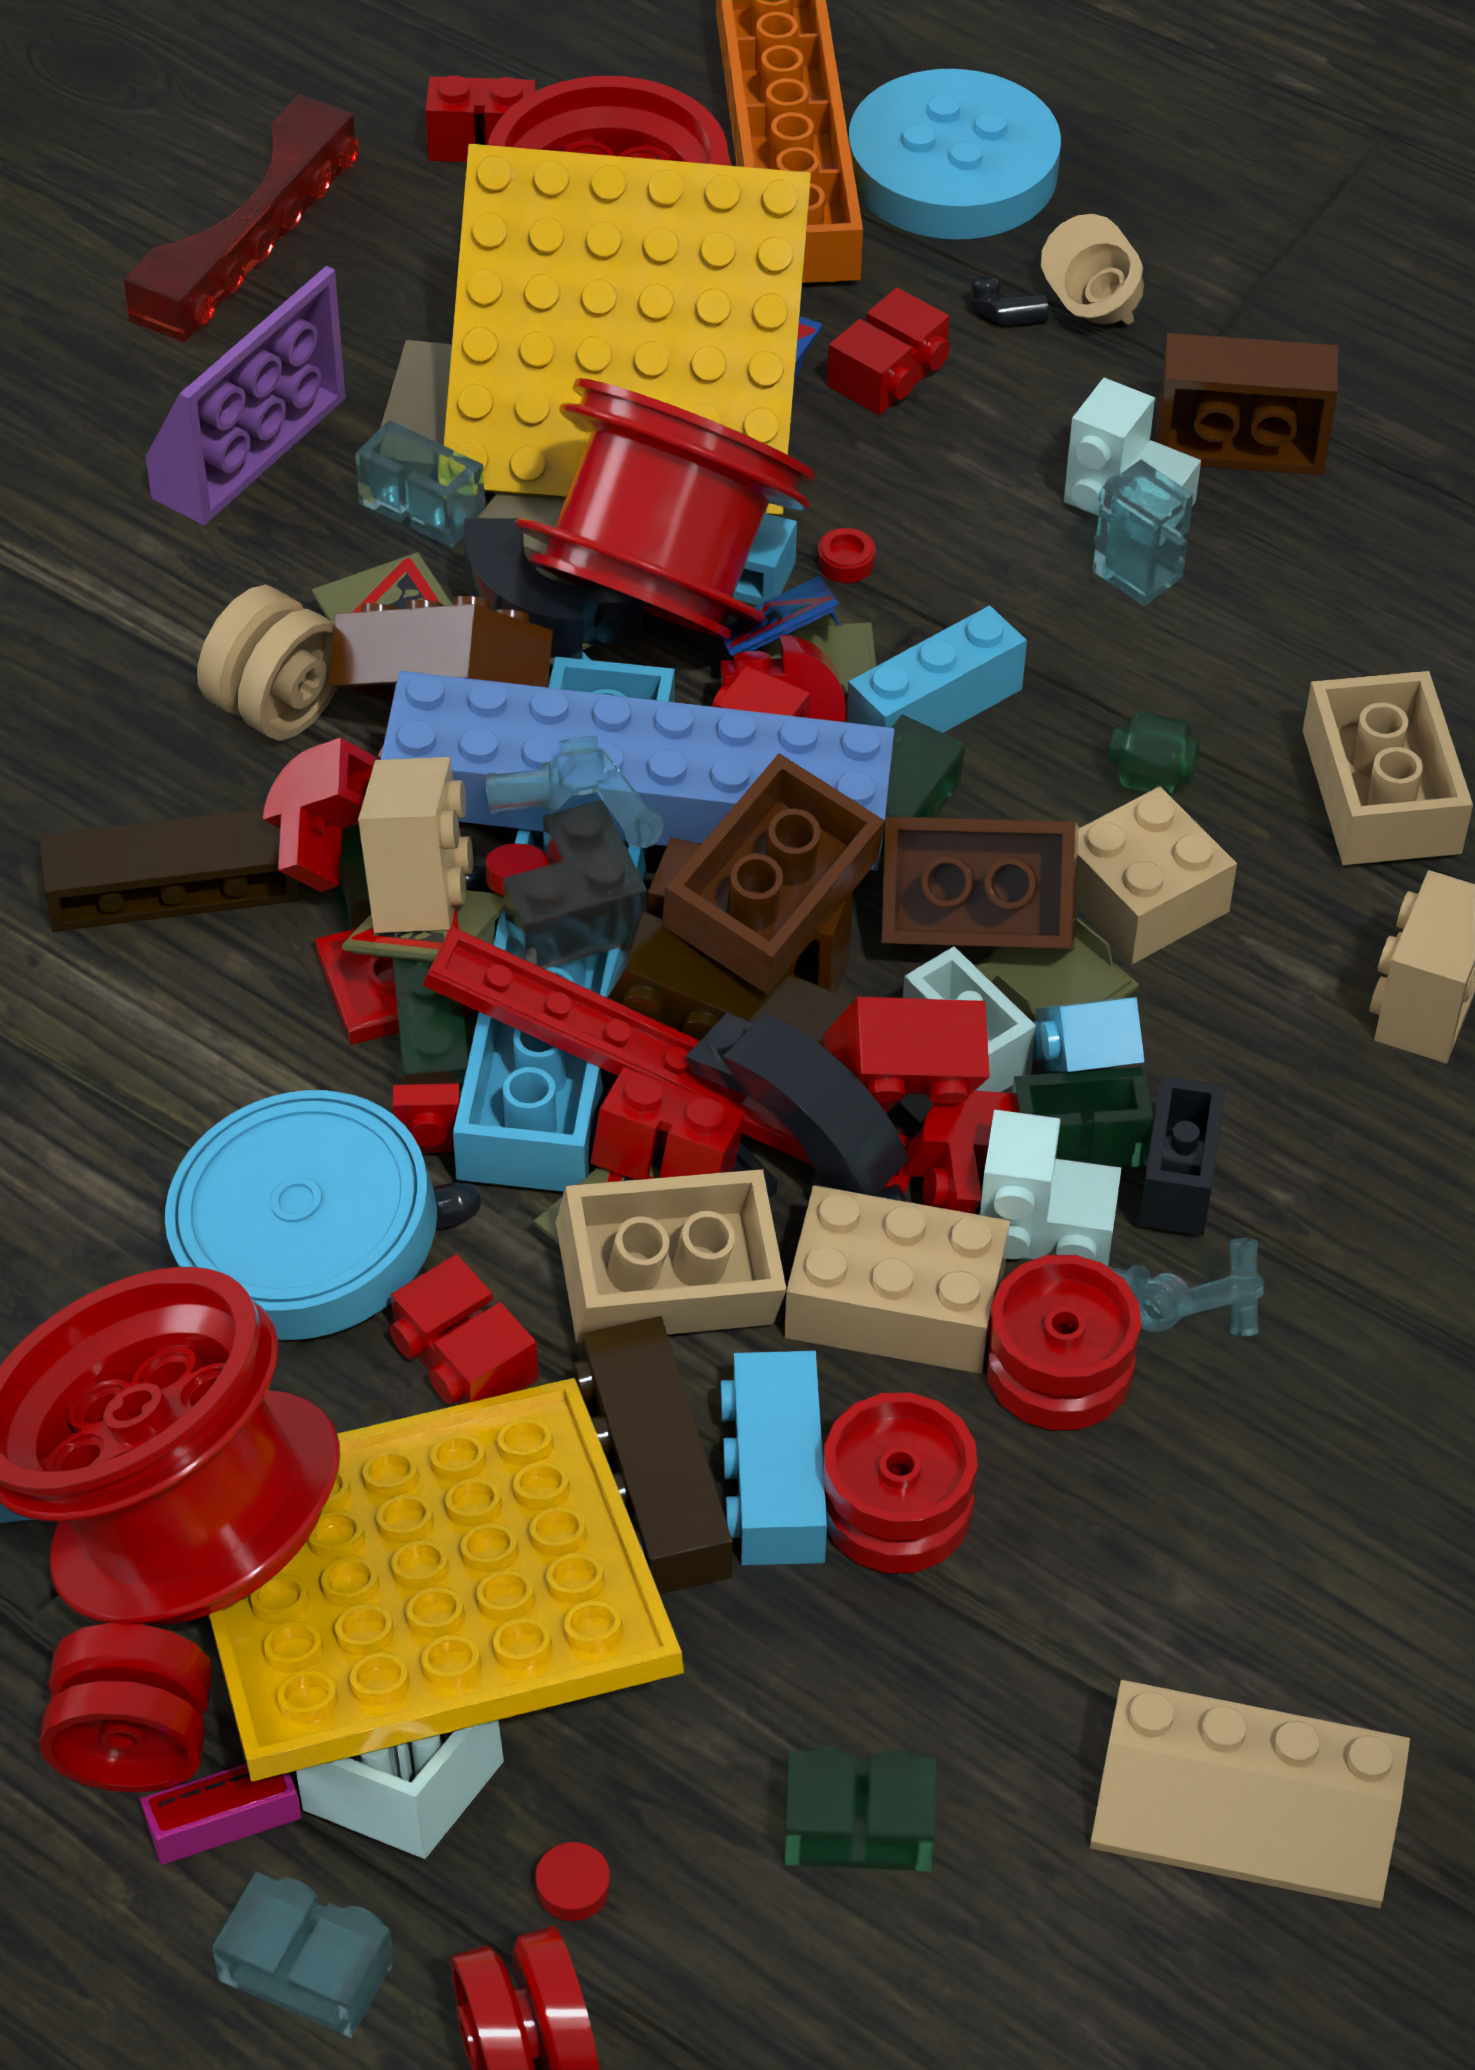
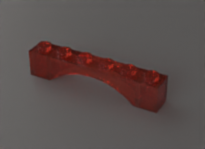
(188, 279)

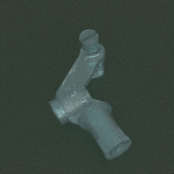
(577, 770)
(1168, 1299)

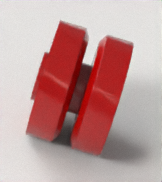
(1063, 1342)
(899, 1482)
(126, 1707)
(536, 2020)

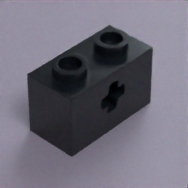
(1182, 1155)

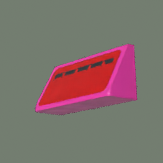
(217, 1811)

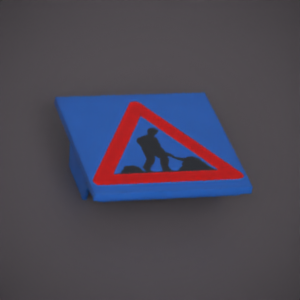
(782, 615)

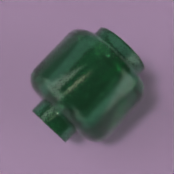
(1155, 753)

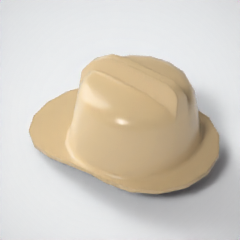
(1094, 269)

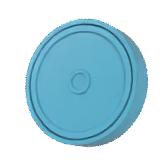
(954, 153)
(307, 1207)

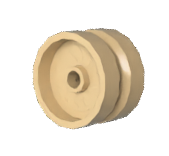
(268, 662)

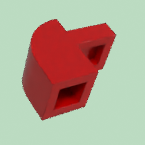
(801, 666)
(312, 804)
(953, 1150)

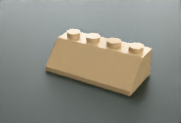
(1251, 1793)

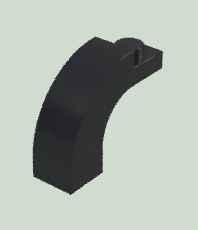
(575, 613)
(811, 1093)

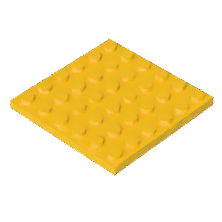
(623, 278)
(447, 1586)

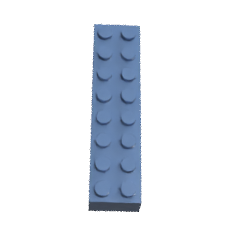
(675, 755)

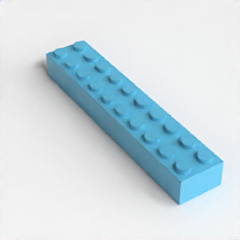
(523, 1103)

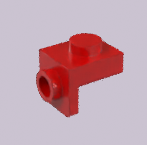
(428, 1113)

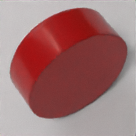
(846, 555)
(512, 860)
(572, 1881)

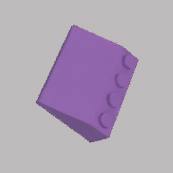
(251, 405)

